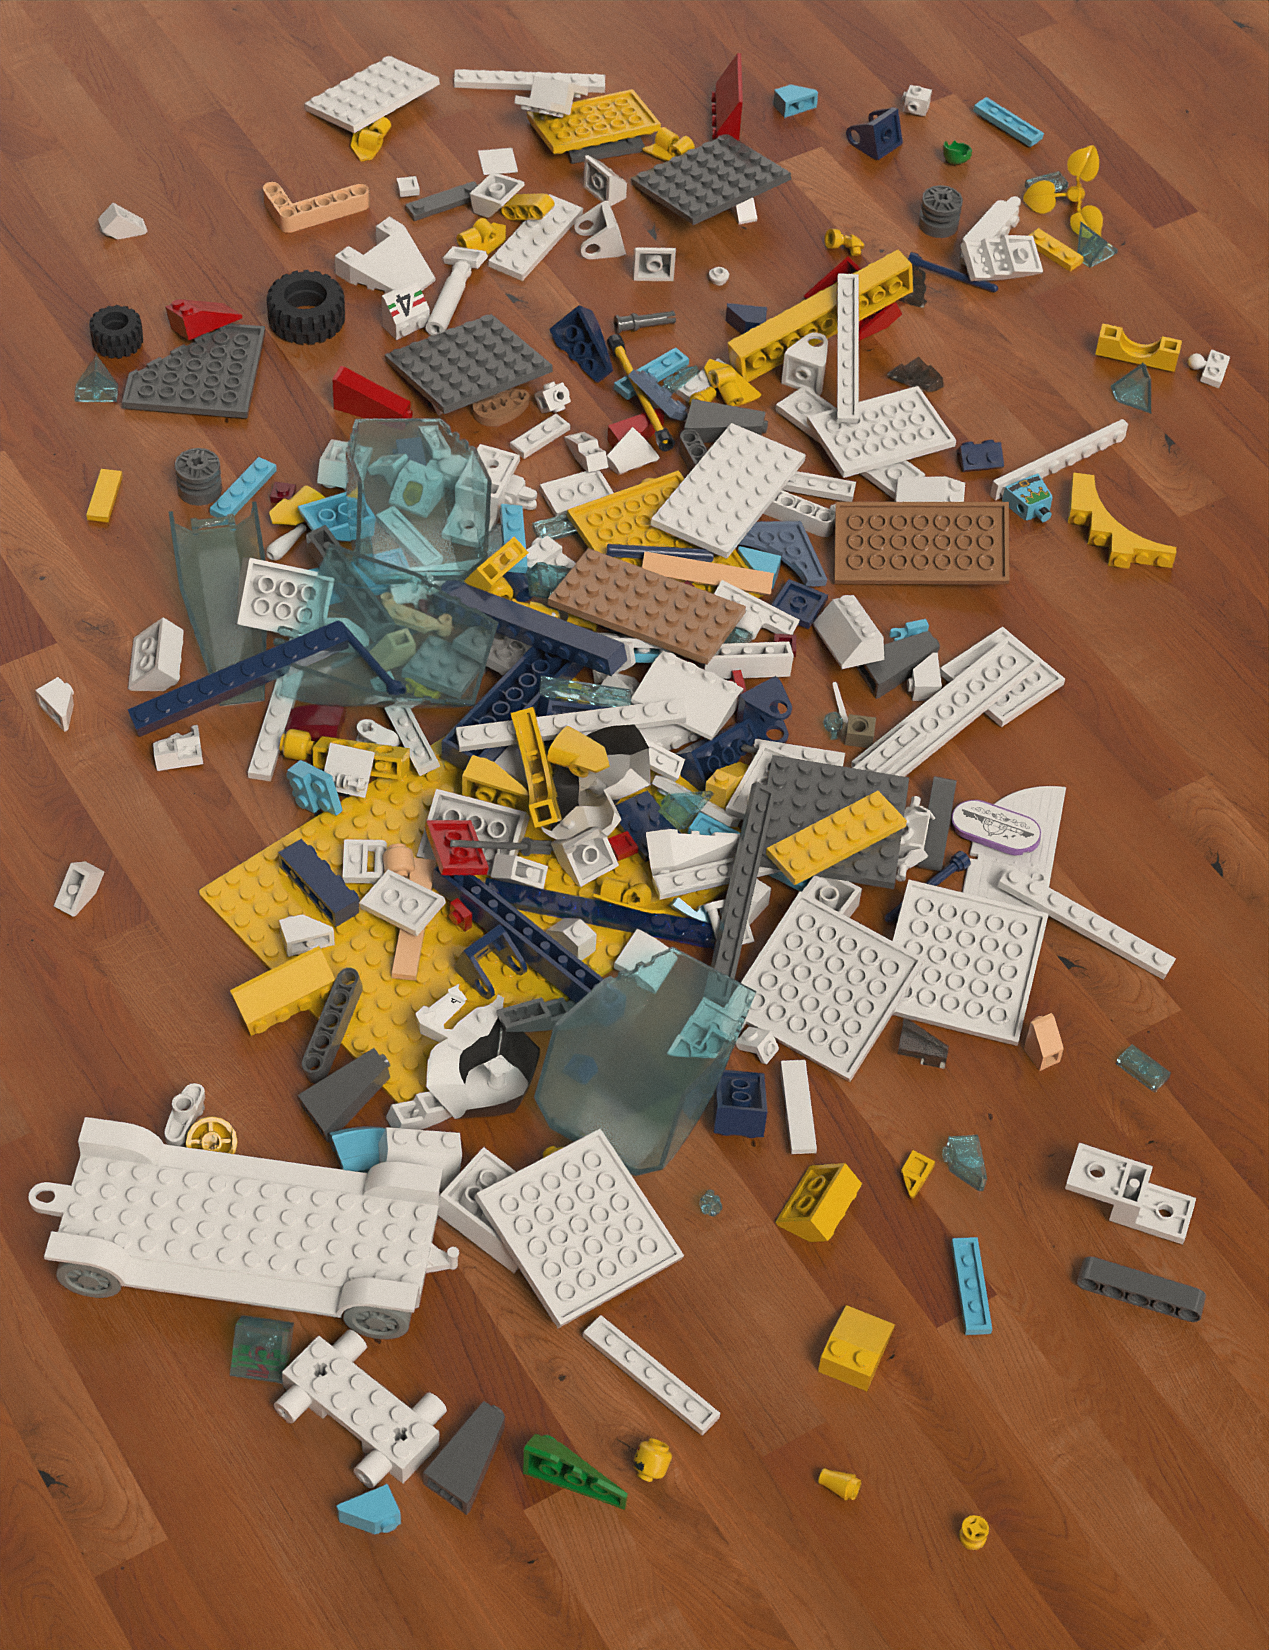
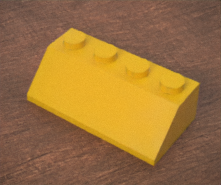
(283, 991)

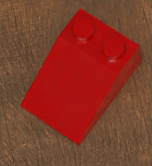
(197, 318)

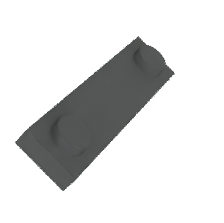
(608, 149)
(440, 201)

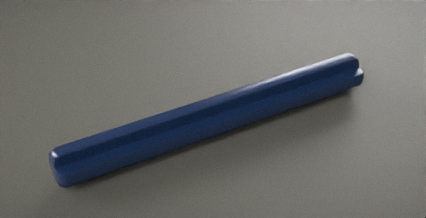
(637, 551)

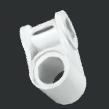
(377, 735)

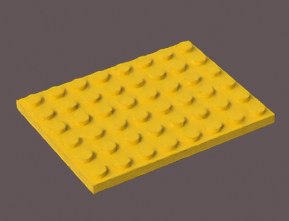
(627, 521)

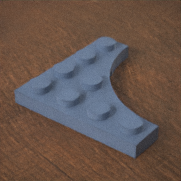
(792, 544)

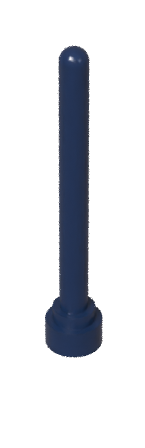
(916, 260)
(393, 686)
(958, 862)

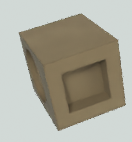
(863, 724)

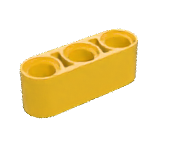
(528, 206)

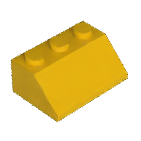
(819, 1202)

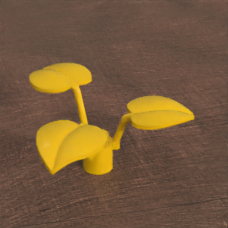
(1084, 165)

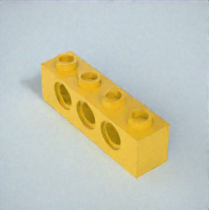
(388, 760)

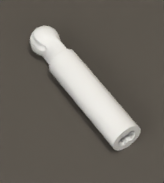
(448, 298)

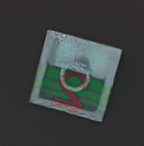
(261, 1348)

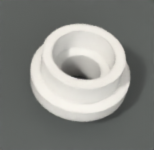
(718, 275)

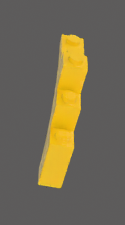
(1105, 531)
(538, 770)

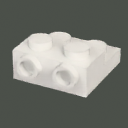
(547, 551)

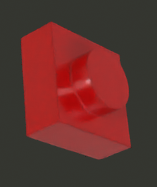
(623, 846)
(460, 915)

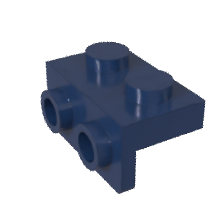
(981, 456)

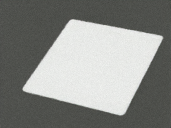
(498, 161)

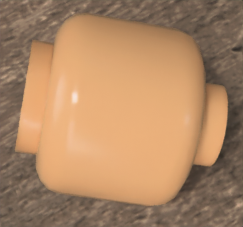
(399, 859)

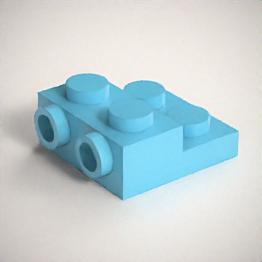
(313, 788)

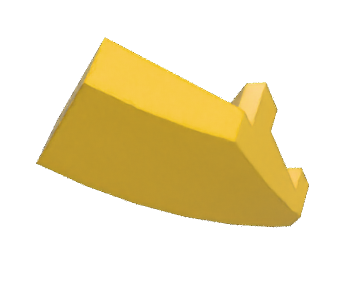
(916, 1172)

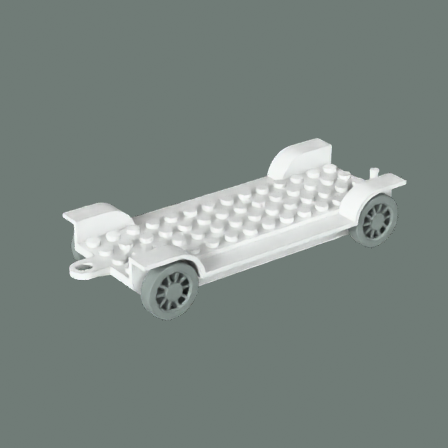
(245, 1229)

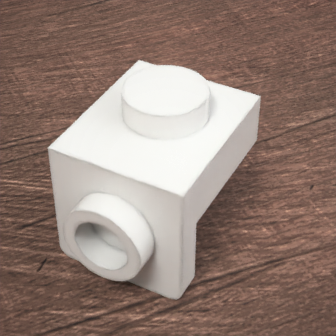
(759, 1042)

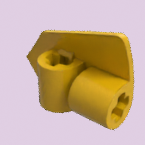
(370, 139)
(669, 145)
(482, 236)
(730, 383)
(287, 510)
(577, 753)
(617, 893)

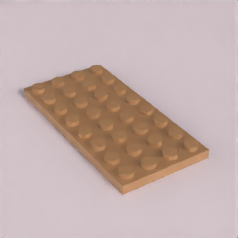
(922, 543)
(647, 606)

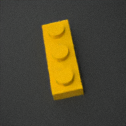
(1056, 250)

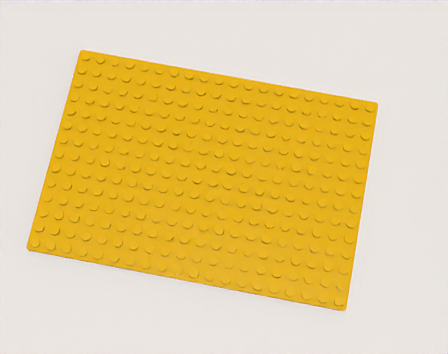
(395, 811)

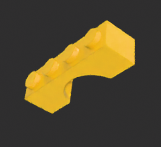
(1116, 345)

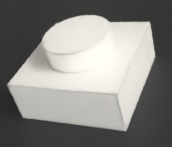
(408, 186)

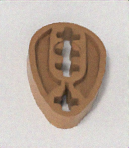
(504, 405)

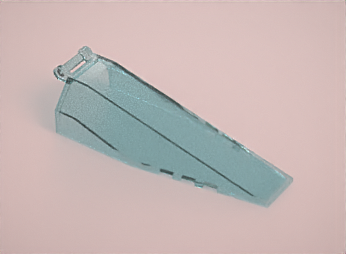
(208, 581)

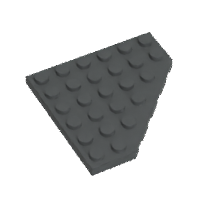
(204, 378)

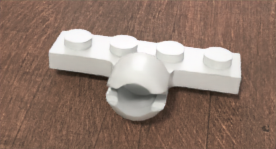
(758, 613)

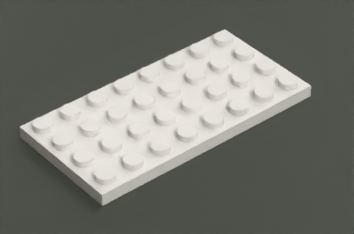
(728, 490)

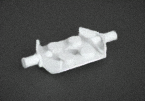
(913, 842)

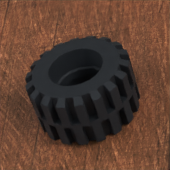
(116, 331)

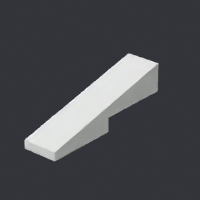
(798, 1107)

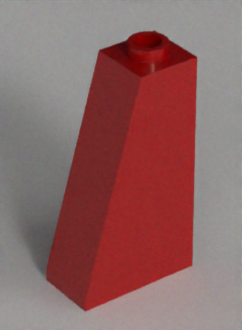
(366, 398)

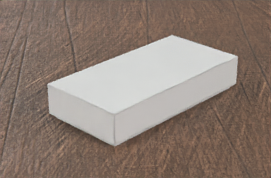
(471, 256)

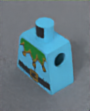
(1029, 498)

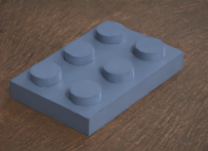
(659, 395)

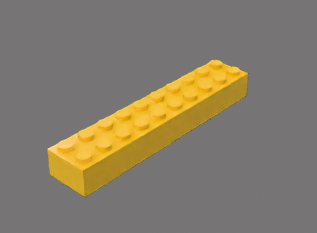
(766, 344)

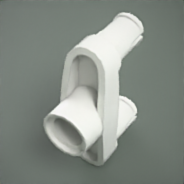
(181, 1121)

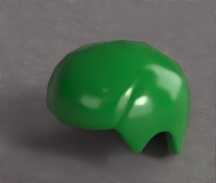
(956, 152)

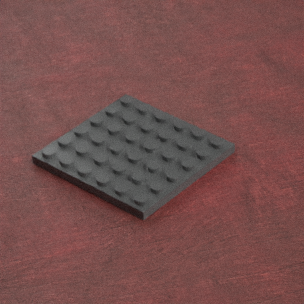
(710, 179)
(468, 363)
(816, 790)

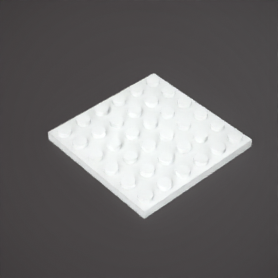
(975, 958)
(828, 985)
(578, 1227)

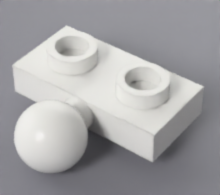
(1213, 368)

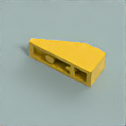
(497, 565)
(725, 782)

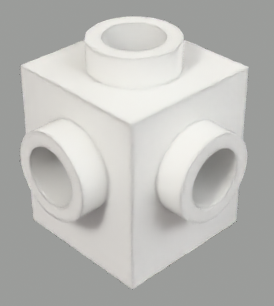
(917, 100)
(552, 397)

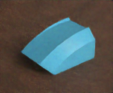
(357, 1147)

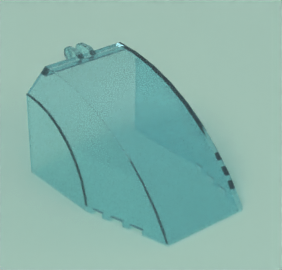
(417, 497)
(404, 623)
(643, 1057)

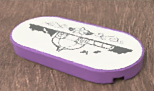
(996, 827)

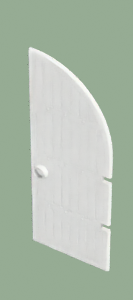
(983, 875)

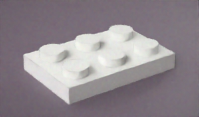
(574, 491)
(402, 902)

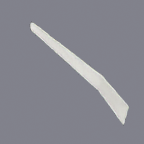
(840, 703)

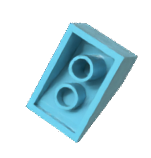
(328, 512)

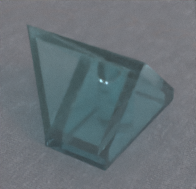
(1093, 246)
(96, 384)
(1134, 389)

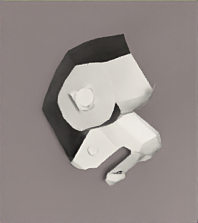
(626, 775)
(478, 1056)

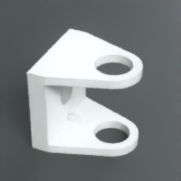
(604, 232)
(805, 364)

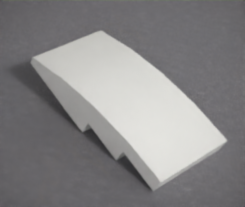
(1001, 258)

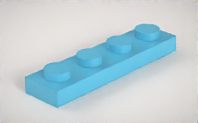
(1008, 122)
(660, 368)
(243, 488)
(513, 526)
(971, 1286)

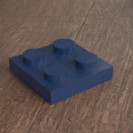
(800, 602)

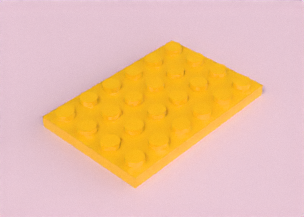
(595, 122)

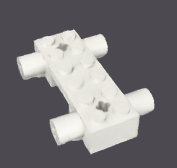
(390, 1431)

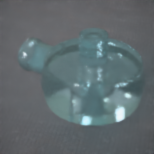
(833, 723)
(710, 1203)

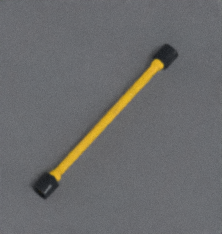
(663, 437)

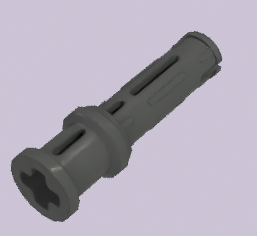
(634, 321)

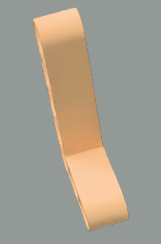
(314, 210)

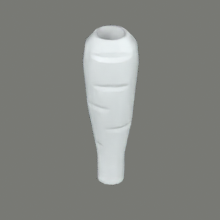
(281, 546)

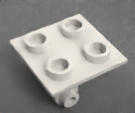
(349, 769)

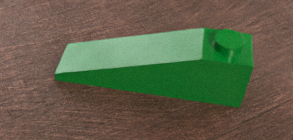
(558, 1465)

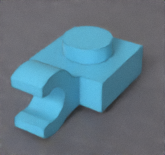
(910, 629)

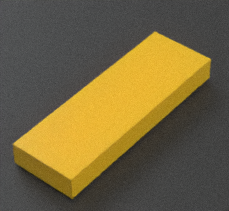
(104, 495)

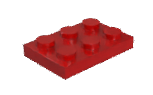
(455, 859)

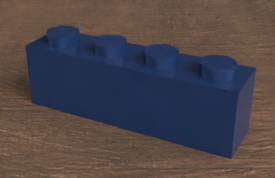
(319, 882)

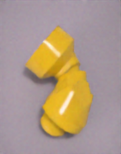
(834, 239)

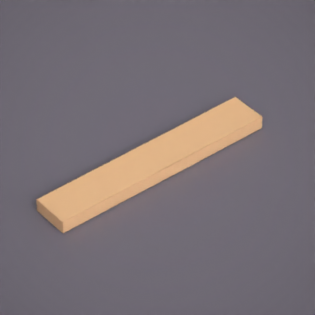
(708, 573)
(408, 945)

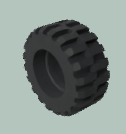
(306, 290)

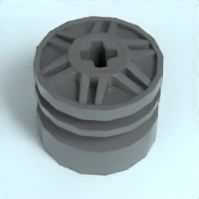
(940, 211)
(198, 476)

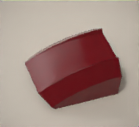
(317, 720)

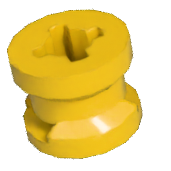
(975, 1525)

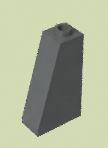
(713, 419)
(898, 662)
(342, 1094)
(465, 1459)

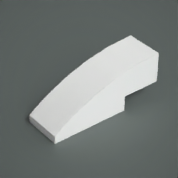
(587, 451)
(419, 1113)

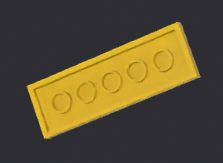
(836, 837)

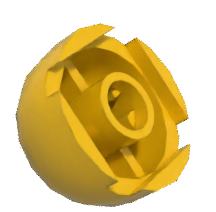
(212, 1134)

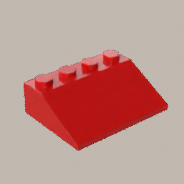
(728, 101)
(870, 325)

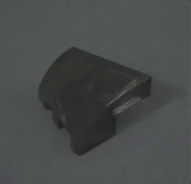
(916, 297)
(917, 374)
(921, 1044)

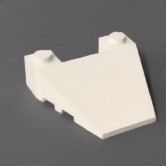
(388, 264)

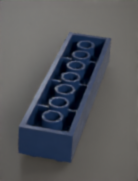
(512, 693)

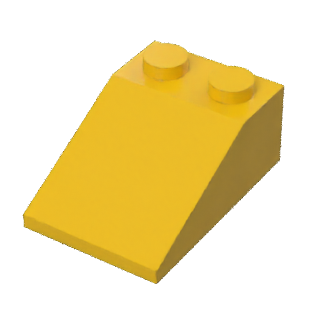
(492, 784)
(855, 1348)

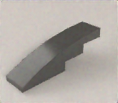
(534, 1015)

